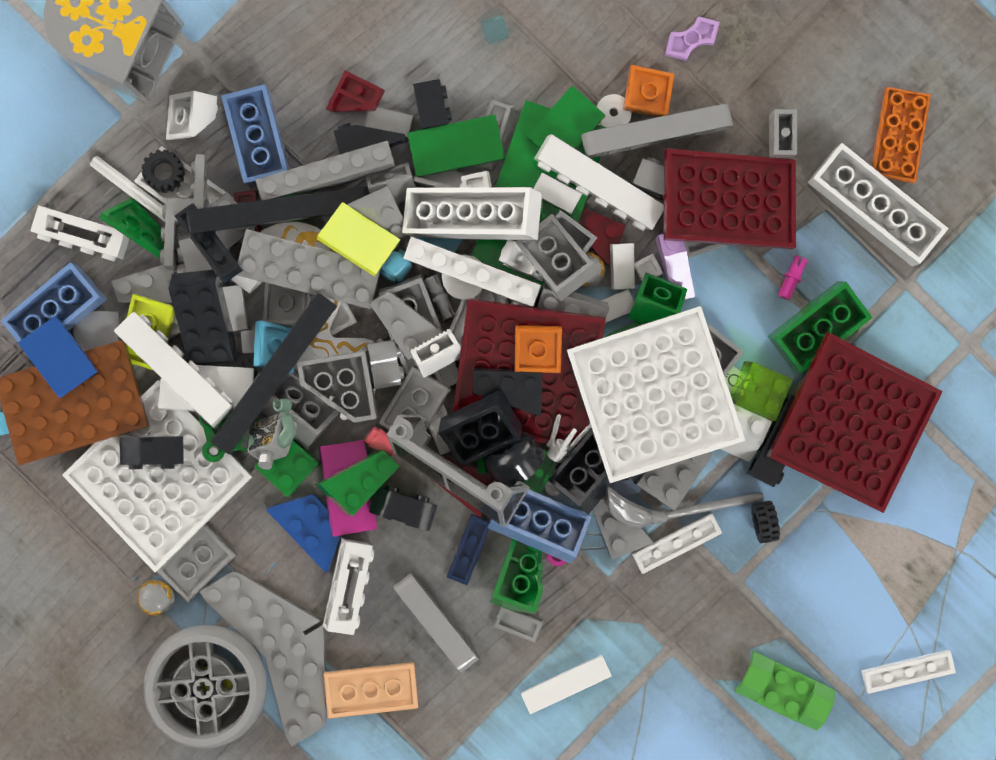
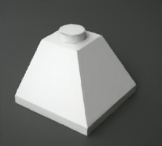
(189, 114)

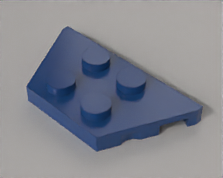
(309, 525)

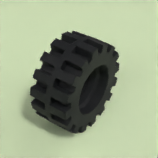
(156, 159)
(765, 522)

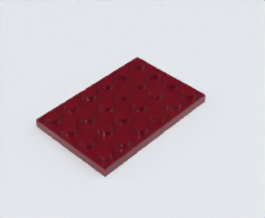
(729, 199)

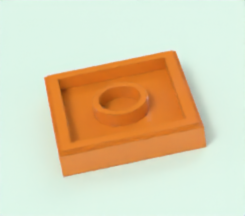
(648, 91)
(538, 349)

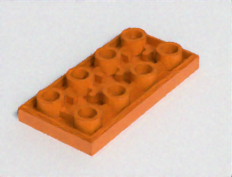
(900, 134)

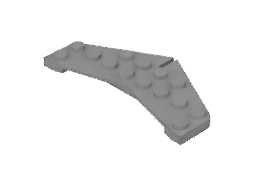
(291, 655)

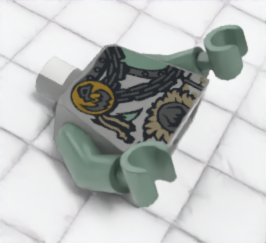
(271, 436)

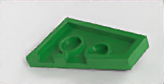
(135, 224)

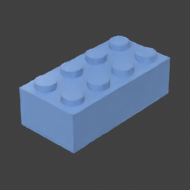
(255, 133)
(66, 295)
(546, 526)

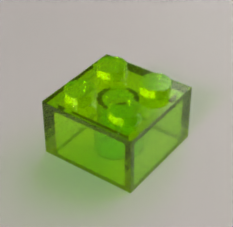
(760, 390)

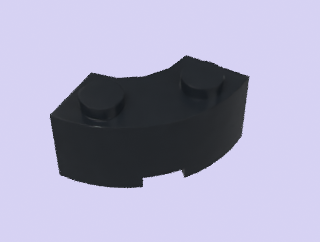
(151, 451)
(412, 511)

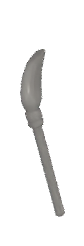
(639, 516)

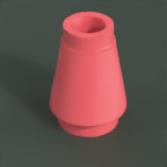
(378, 440)

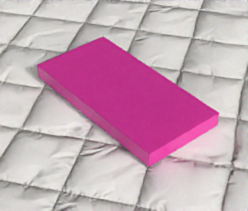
(334, 459)

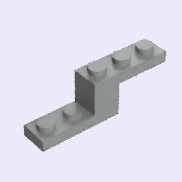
(175, 205)

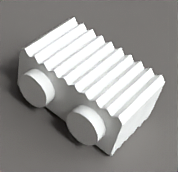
(436, 353)

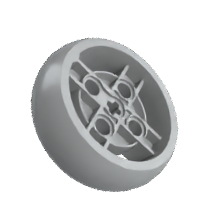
(209, 730)

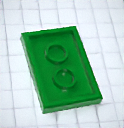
(568, 120)

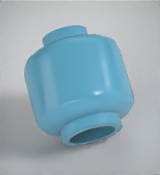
(396, 267)

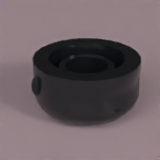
(515, 461)

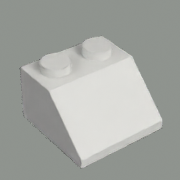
(754, 431)

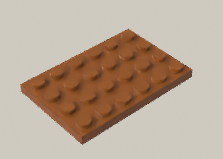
(90, 413)

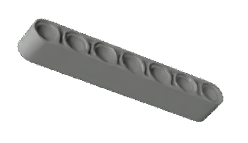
(657, 130)

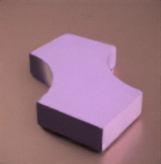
(682, 43)

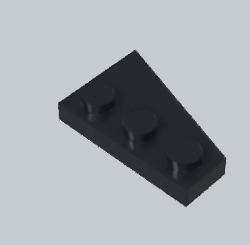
(519, 389)

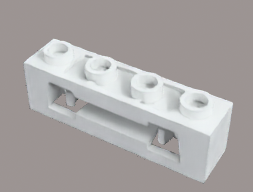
(44, 225)
(358, 555)

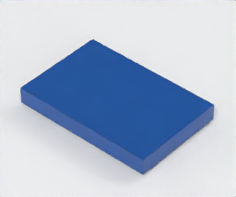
(58, 357)

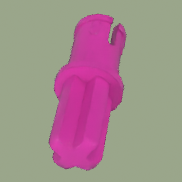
(792, 278)

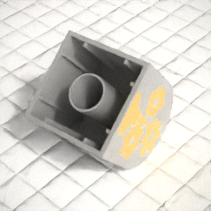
(115, 40)

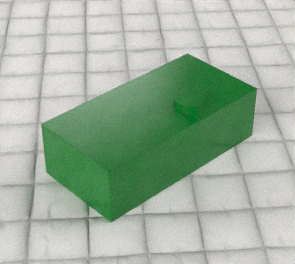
(833, 312)

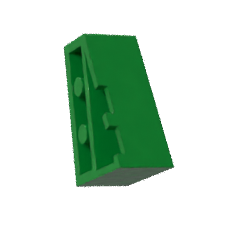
(358, 482)

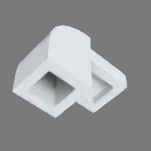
(516, 260)

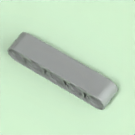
(436, 622)

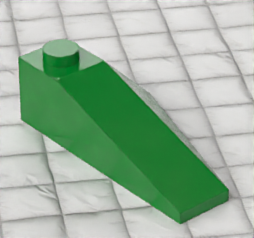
(520, 579)

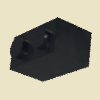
(430, 104)

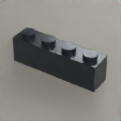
(763, 467)

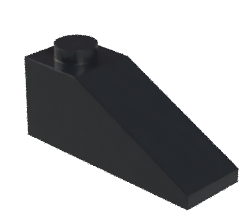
(357, 137)

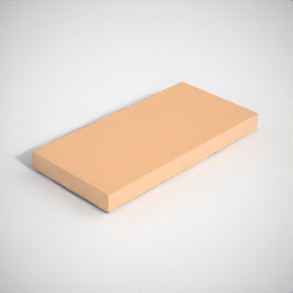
(370, 690)

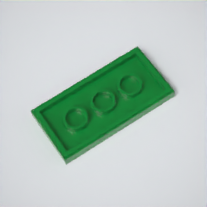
(456, 146)

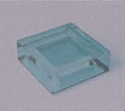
(495, 29)

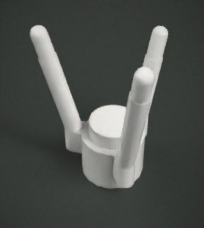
(560, 449)

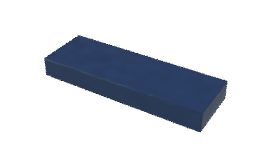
(469, 549)

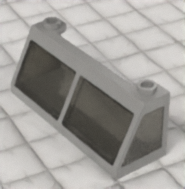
(496, 501)

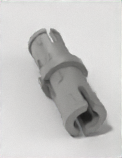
(440, 297)

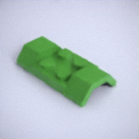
(787, 691)

